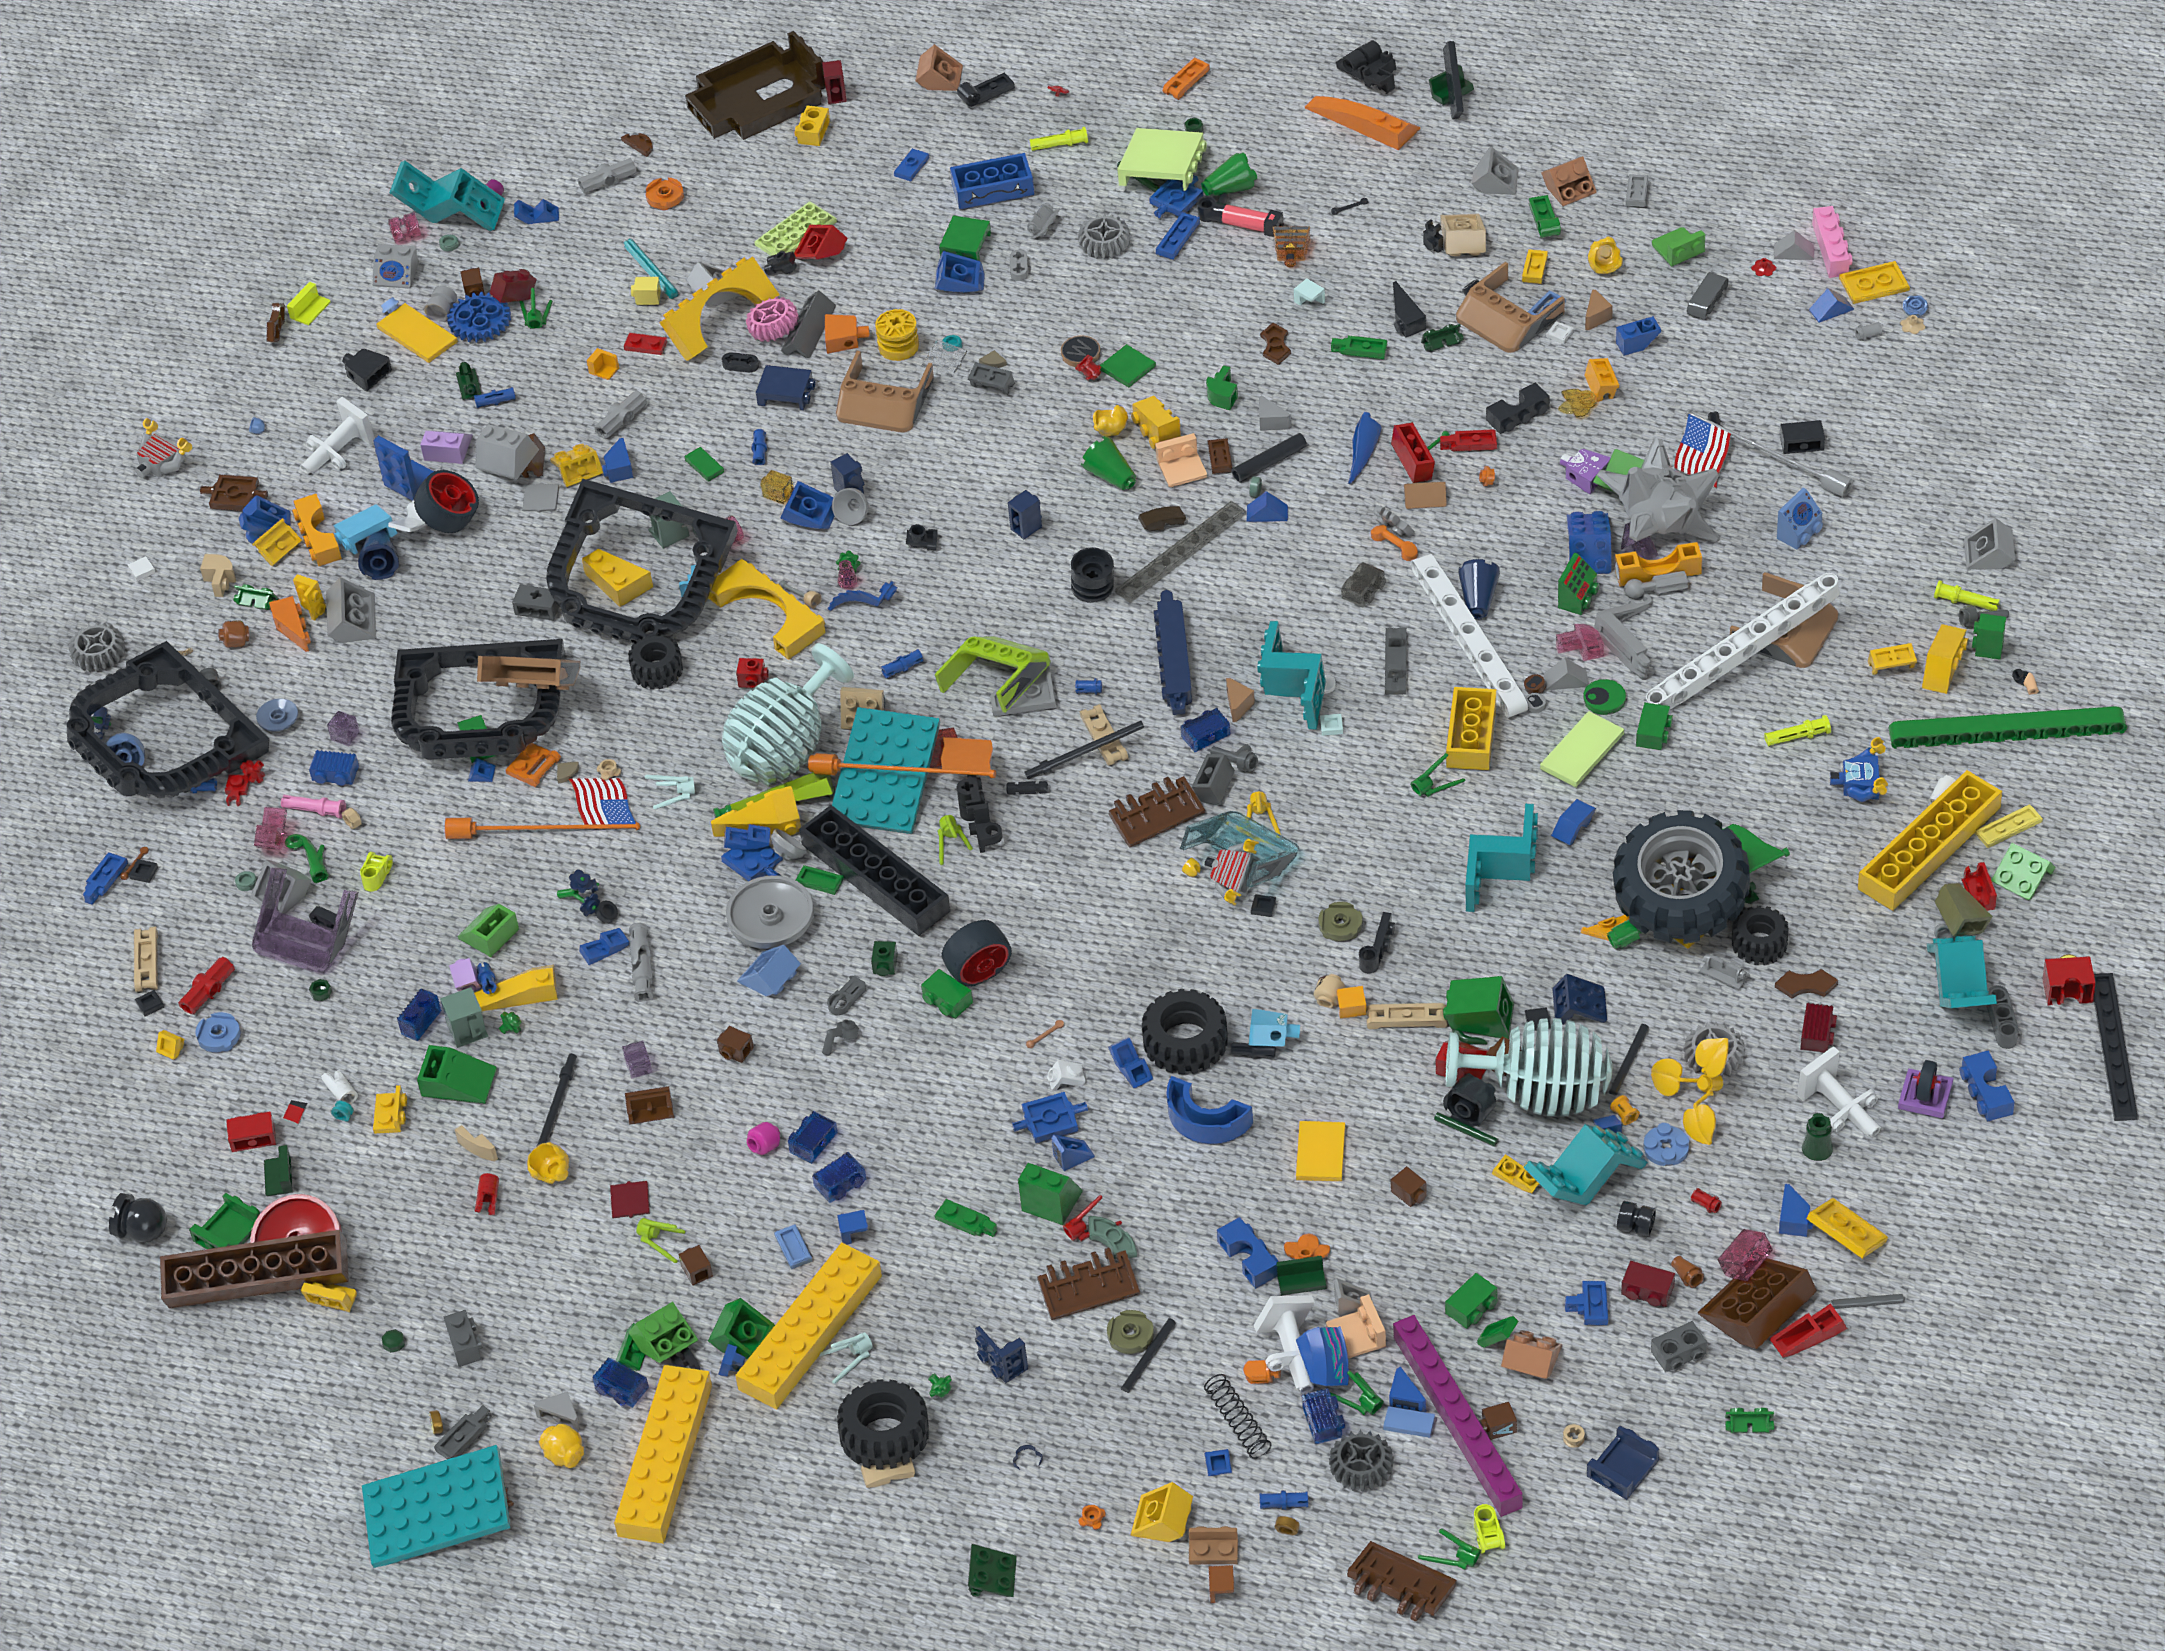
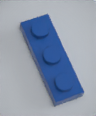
(1177, 235)

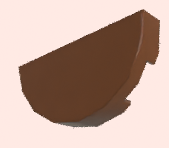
(639, 142)

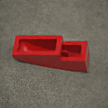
(1808, 1331)

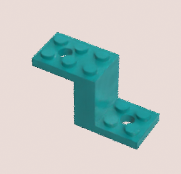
(447, 195)
(1292, 674)
(1501, 857)
(1961, 972)
(1586, 1164)

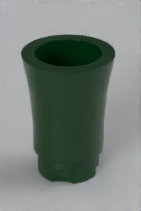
(1818, 1138)

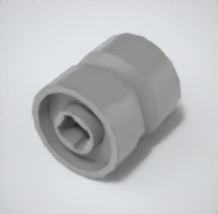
(440, 303)

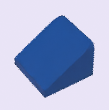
(481, 771)
(1610, 1122)
(1218, 1462)

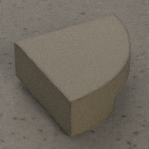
(993, 359)
(566, 771)

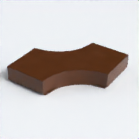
(276, 321)
(1276, 349)
(1796, 984)

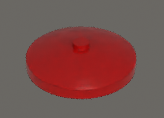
(294, 1217)

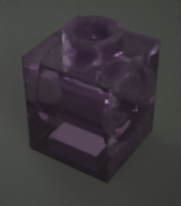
(343, 728)
(637, 1059)

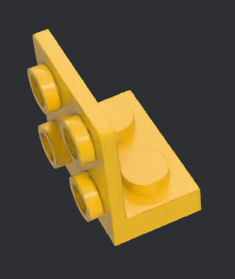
(577, 464)

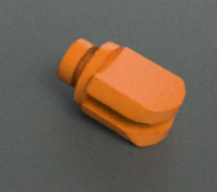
(1258, 1373)

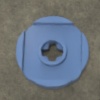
(221, 1042)
(1666, 1134)

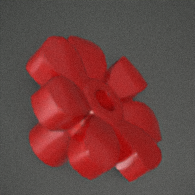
(253, 770)

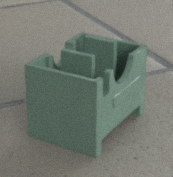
(664, 531)
(464, 1017)

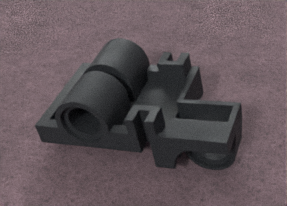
(1371, 65)
(973, 808)

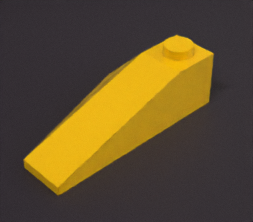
(774, 811)
(521, 989)

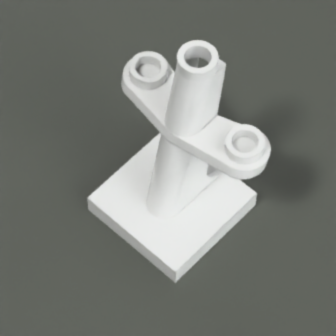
(354, 424)
(1821, 1077)
(1286, 1316)

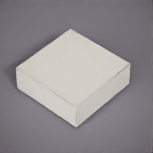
(1559, 332)
(141, 568)

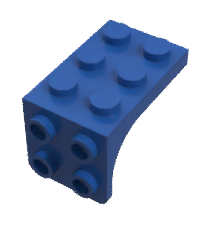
(398, 470)
(1591, 539)

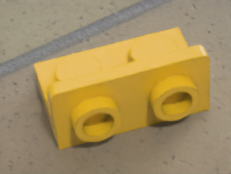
(310, 595)
(389, 1111)
(329, 1295)

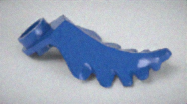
(886, 591)

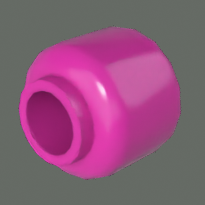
(763, 1138)

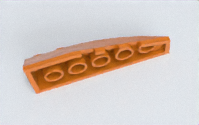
(1365, 120)

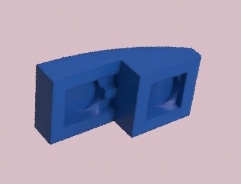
(752, 838)
(608, 944)

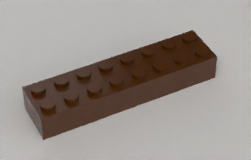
(253, 1269)

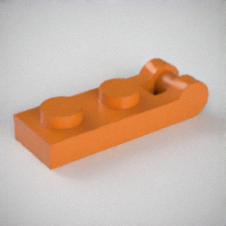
(1186, 78)

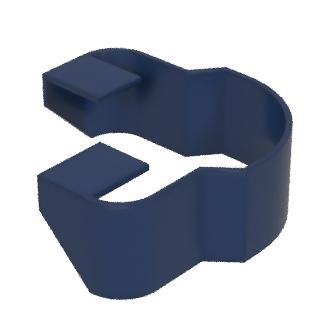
(1023, 1448)

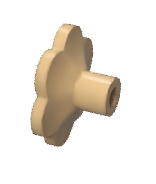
(1912, 324)

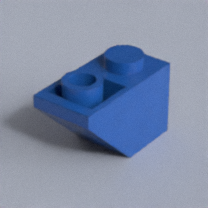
(1636, 335)

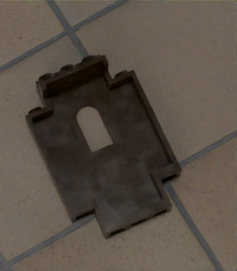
(728, 92)

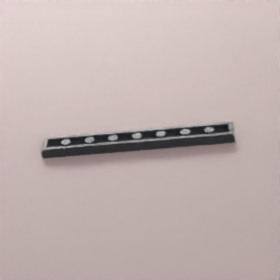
(2114, 1048)

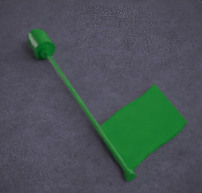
(1758, 855)

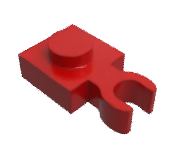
(236, 786)

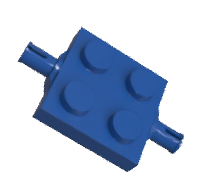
(1174, 199)
(752, 862)
(1049, 1117)

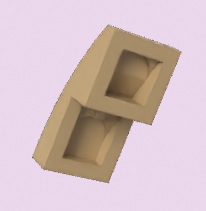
(478, 1146)
(876, 1478)

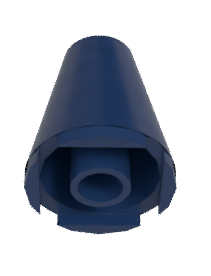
(378, 556)
(1478, 585)

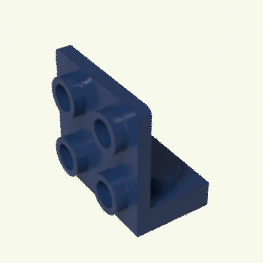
(1579, 997)
(1004, 1362)

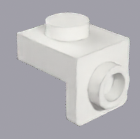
(1066, 1073)

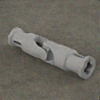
(641, 962)

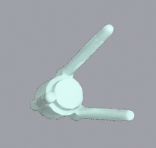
(684, 785)
(858, 1345)

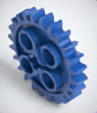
(478, 317)

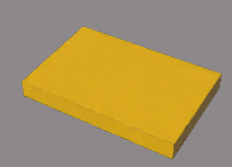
(1874, 282)
(1320, 1151)
(1847, 1228)

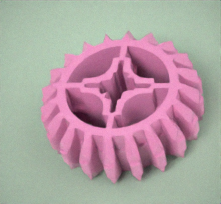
(772, 319)

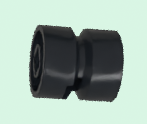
(1636, 1218)

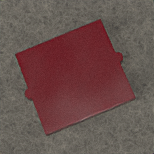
(629, 1199)

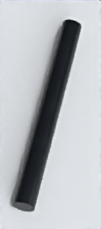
(1628, 1060)
(1148, 1355)

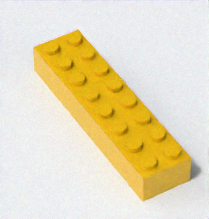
(1929, 840)
(808, 1325)
(663, 1454)

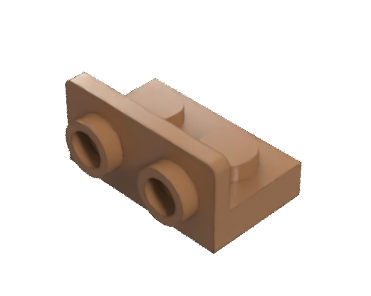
(1213, 1545)

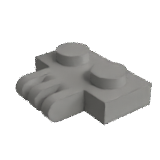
(1386, 518)

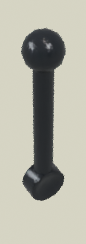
(1334, 211)

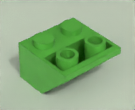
(490, 929)
(663, 1333)

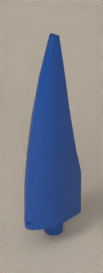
(1364, 443)

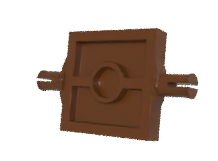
(233, 492)

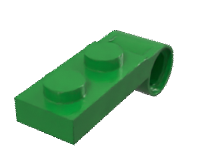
(1544, 216)

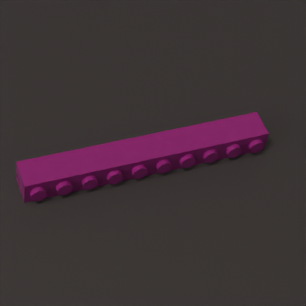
(1458, 1416)

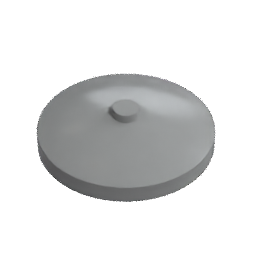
(769, 912)

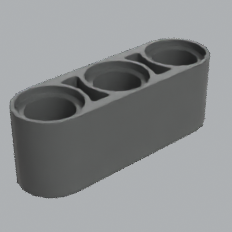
(1706, 295)
(2003, 1018)

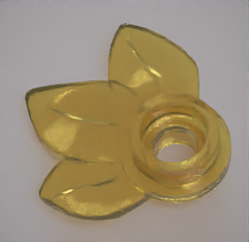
(1577, 402)

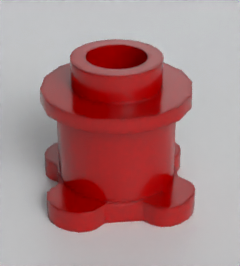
(1089, 368)

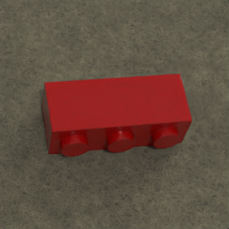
(1412, 452)

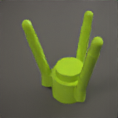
(949, 828)
(650, 1229)

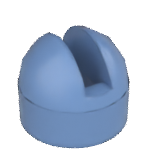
(256, 426)

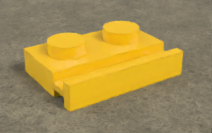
(277, 542)

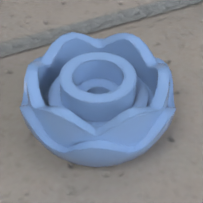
(1915, 305)

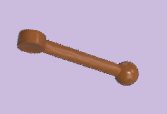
(124, 876)

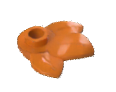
(1306, 1247)

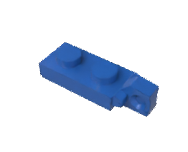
(103, 877)

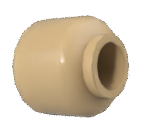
(1326, 989)

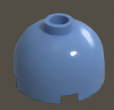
(127, 747)

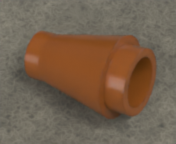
(1688, 1272)

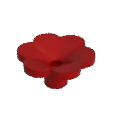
(1763, 267)

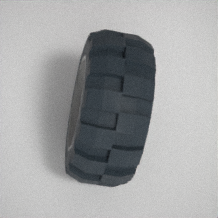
(1704, 902)

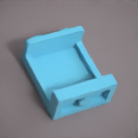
(361, 526)

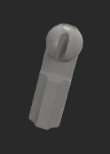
(1659, 584)

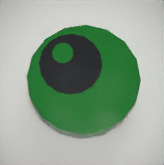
(1604, 696)

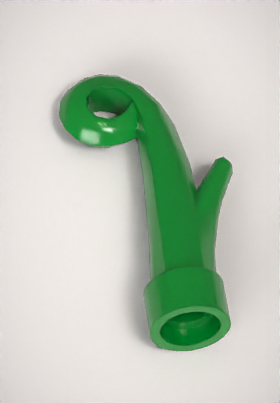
(314, 858)

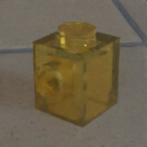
(777, 486)

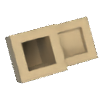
(219, 571)

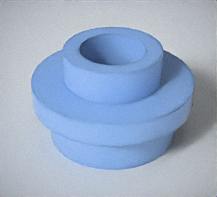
(390, 305)

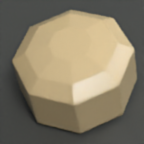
(351, 818)

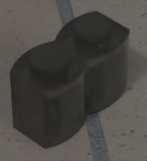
(1363, 584)

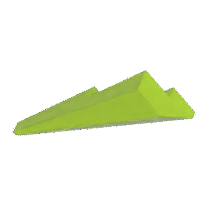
(803, 788)

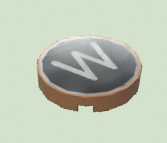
(1077, 348)

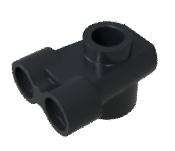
(780, 261)
(920, 537)

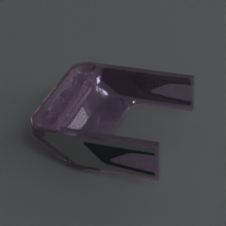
(296, 939)

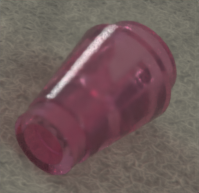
(846, 575)

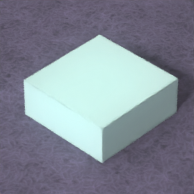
(1331, 724)

